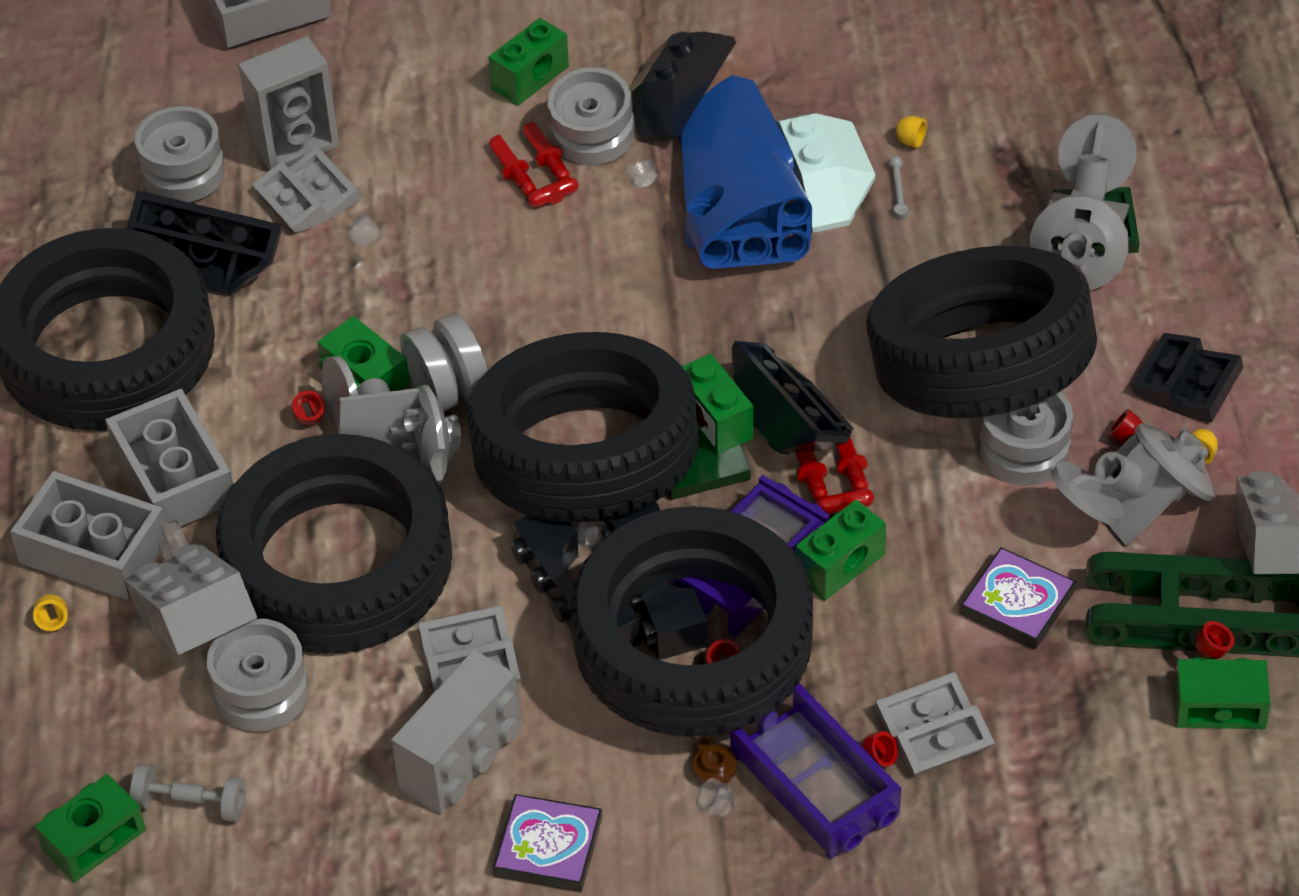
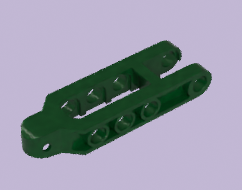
(1168, 624)

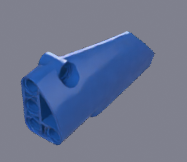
(739, 182)

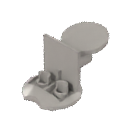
(1096, 158)
(402, 418)
(1138, 480)

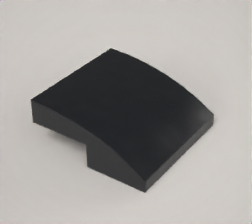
(1187, 377)

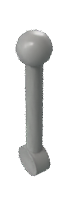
(901, 210)

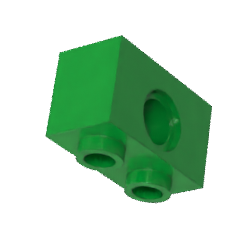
(528, 61)
(365, 354)
(842, 548)
(80, 849)

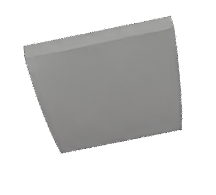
(307, 191)
(454, 637)
(933, 724)

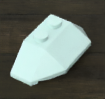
(829, 167)

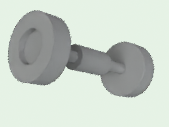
(232, 798)

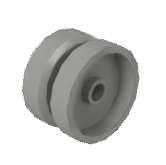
(591, 116)
(180, 153)
(444, 359)
(1027, 442)
(258, 675)

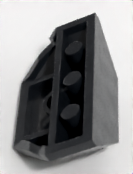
(676, 81)
(221, 244)
(785, 402)

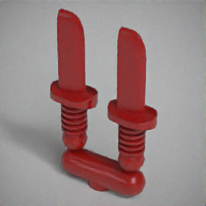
(546, 156)
(849, 465)

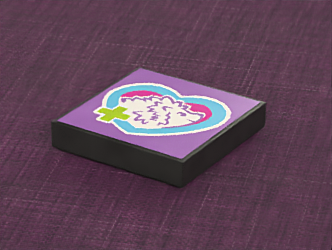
(1018, 598)
(548, 843)

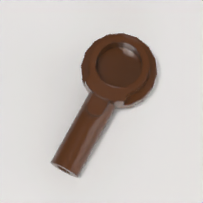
(713, 761)

